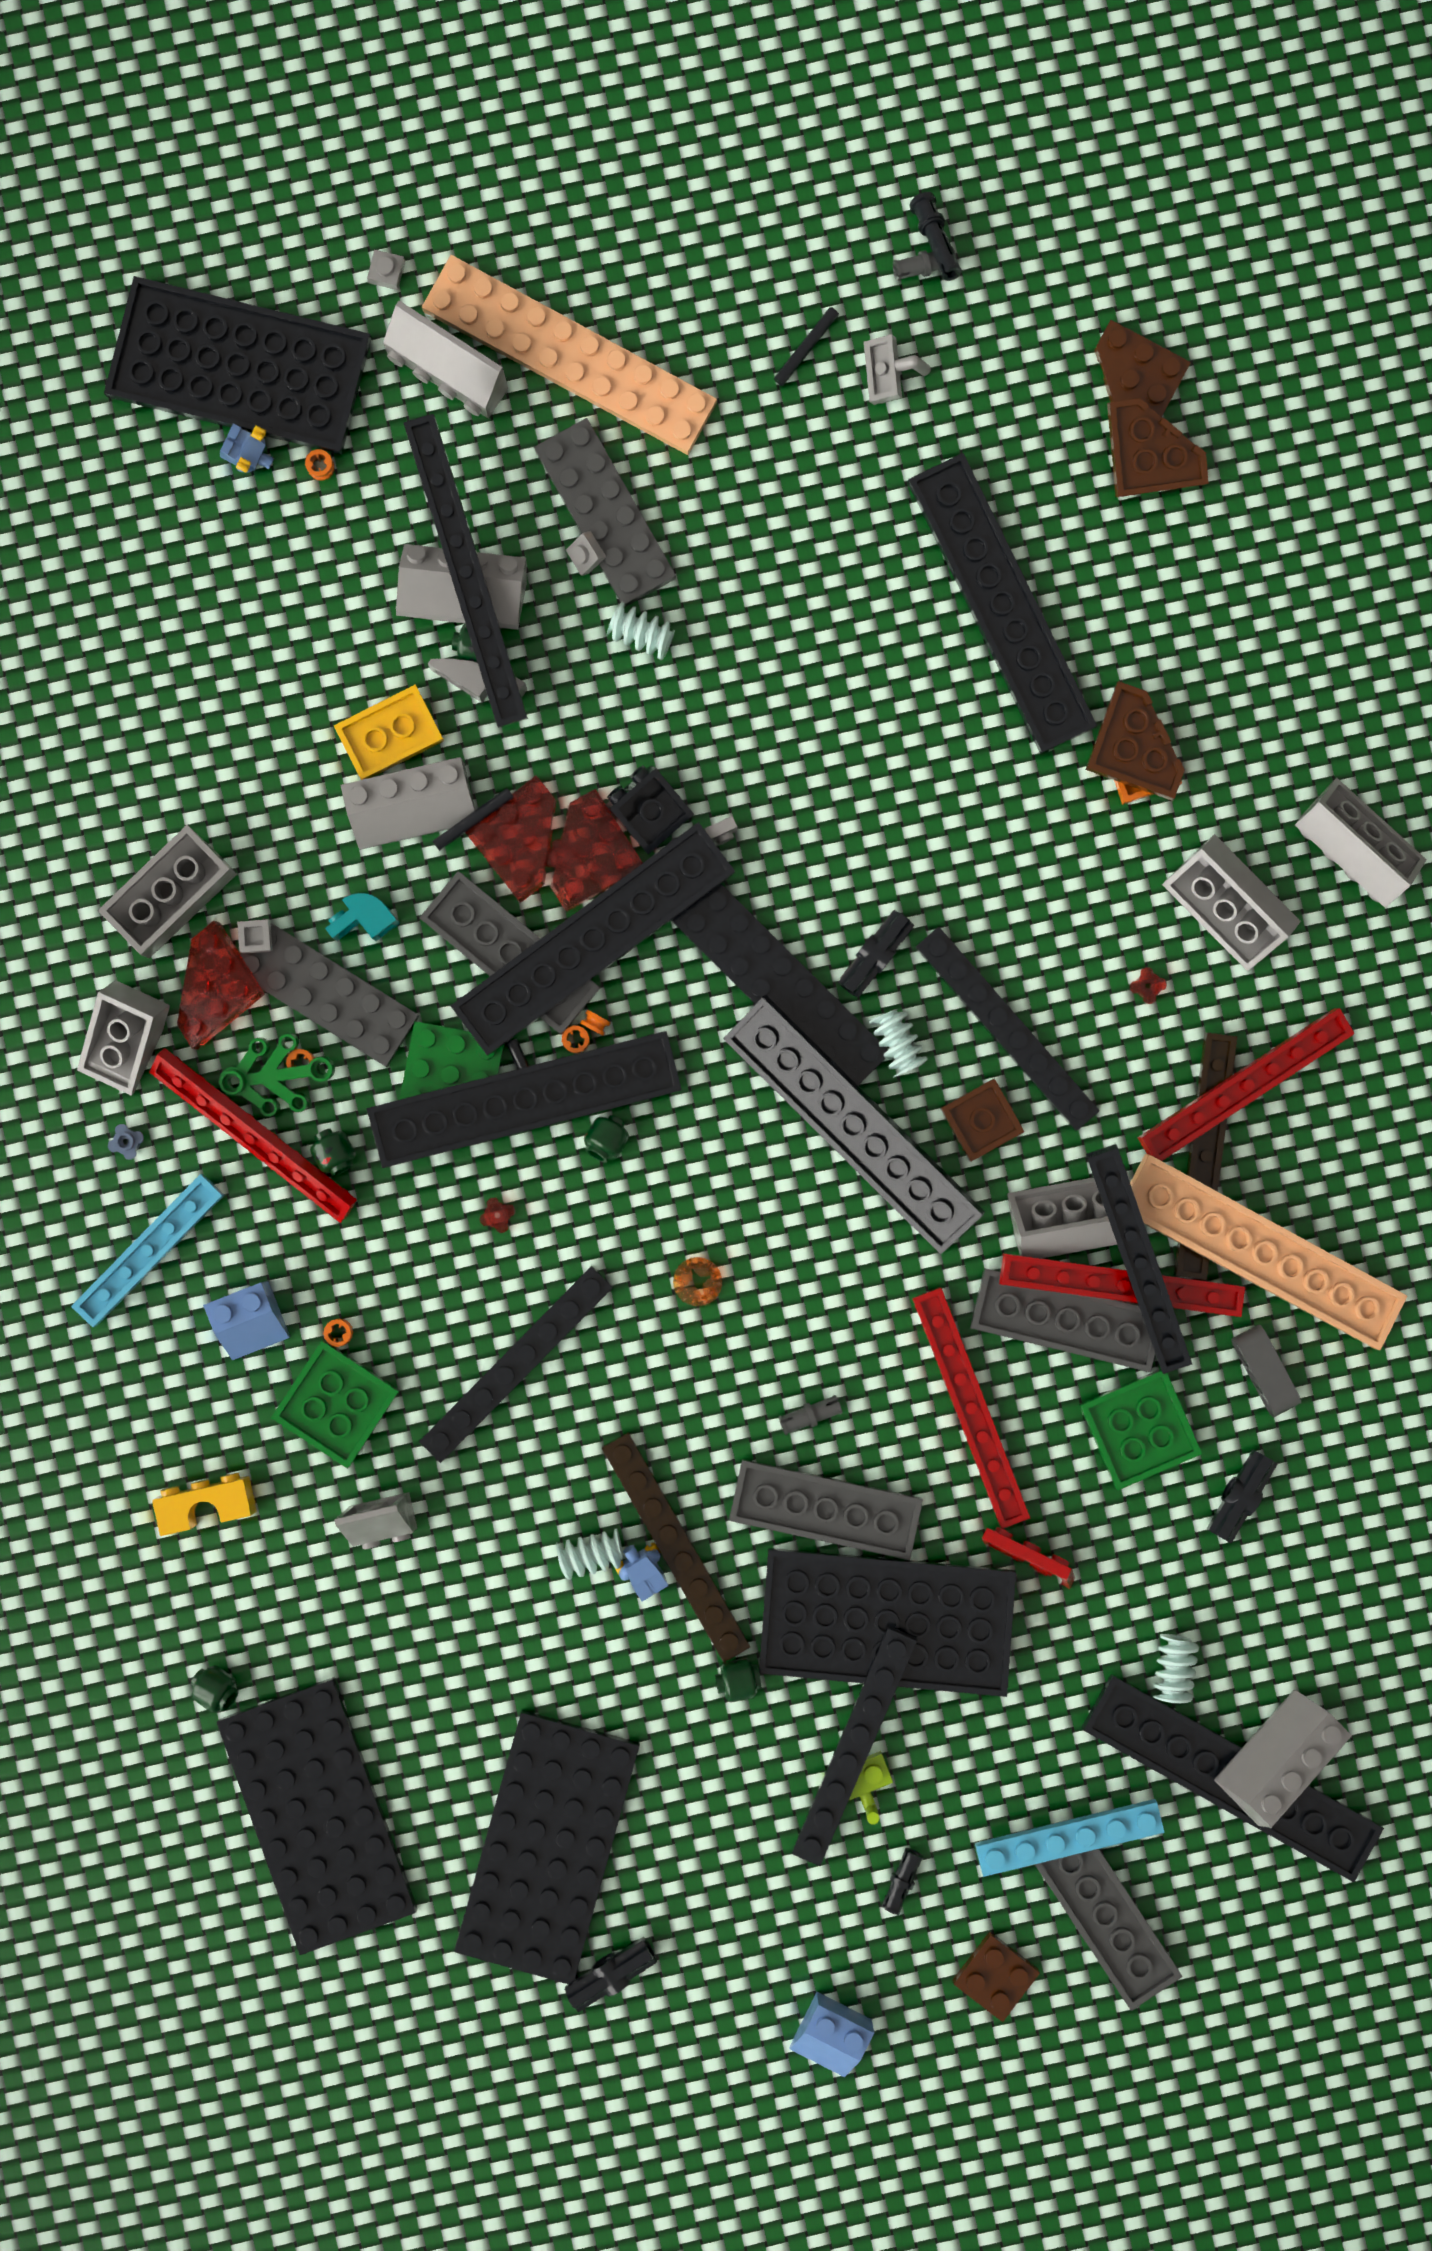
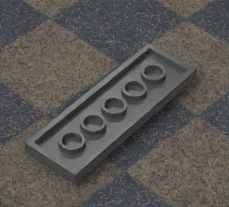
(605, 507)
(492, 939)
(331, 996)
(1064, 1322)
(825, 1509)
(1111, 1925)

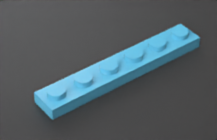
(147, 1250)
(1069, 1837)

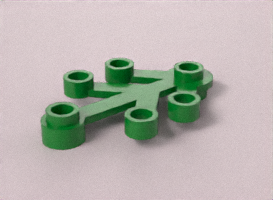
(271, 1076)

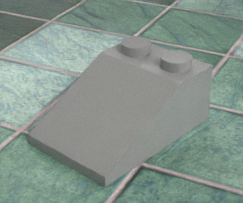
(122, 1036)
(378, 1520)

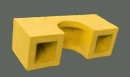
(231, 1497)

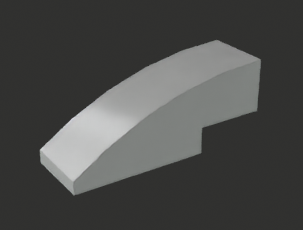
(465, 676)

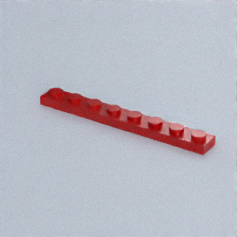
(1246, 1085)
(252, 1135)
(1115, 1284)
(971, 1408)

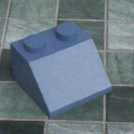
(247, 1320)
(833, 2035)

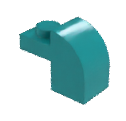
(363, 910)

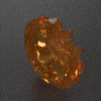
(702, 1267)

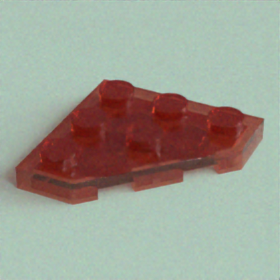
(519, 838)
(590, 852)
(215, 986)

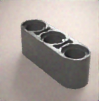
(1266, 1370)

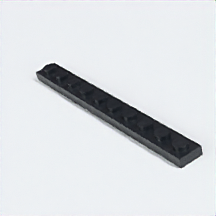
(465, 570)

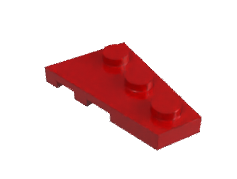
(1002, 1541)

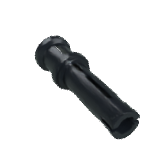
(932, 226)

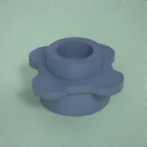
(134, 1141)

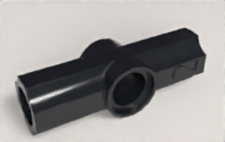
(875, 953)
(1242, 1496)
(610, 1974)

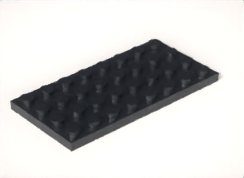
(237, 365)
(833, 1611)
(317, 1816)
(547, 1847)

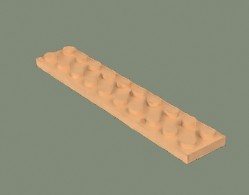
(569, 354)
(1265, 1253)

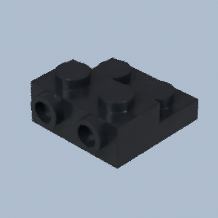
(648, 808)

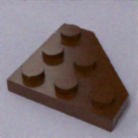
(1138, 367)
(1151, 451)
(1135, 745)

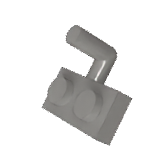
(884, 368)

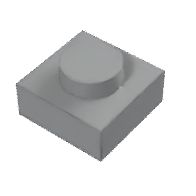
(386, 269)
(585, 553)
(722, 831)
(254, 936)

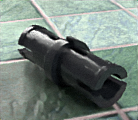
(902, 1881)

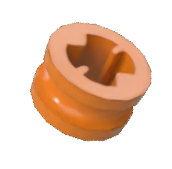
(319, 475)
(595, 1023)
(583, 1034)
(294, 1055)
(330, 1328)

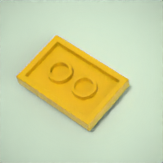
(388, 733)

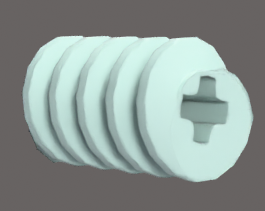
(641, 631)
(898, 1041)
(590, 1555)
(1177, 1669)

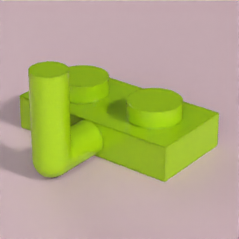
(872, 1777)

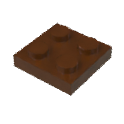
(982, 1120)
(996, 1976)

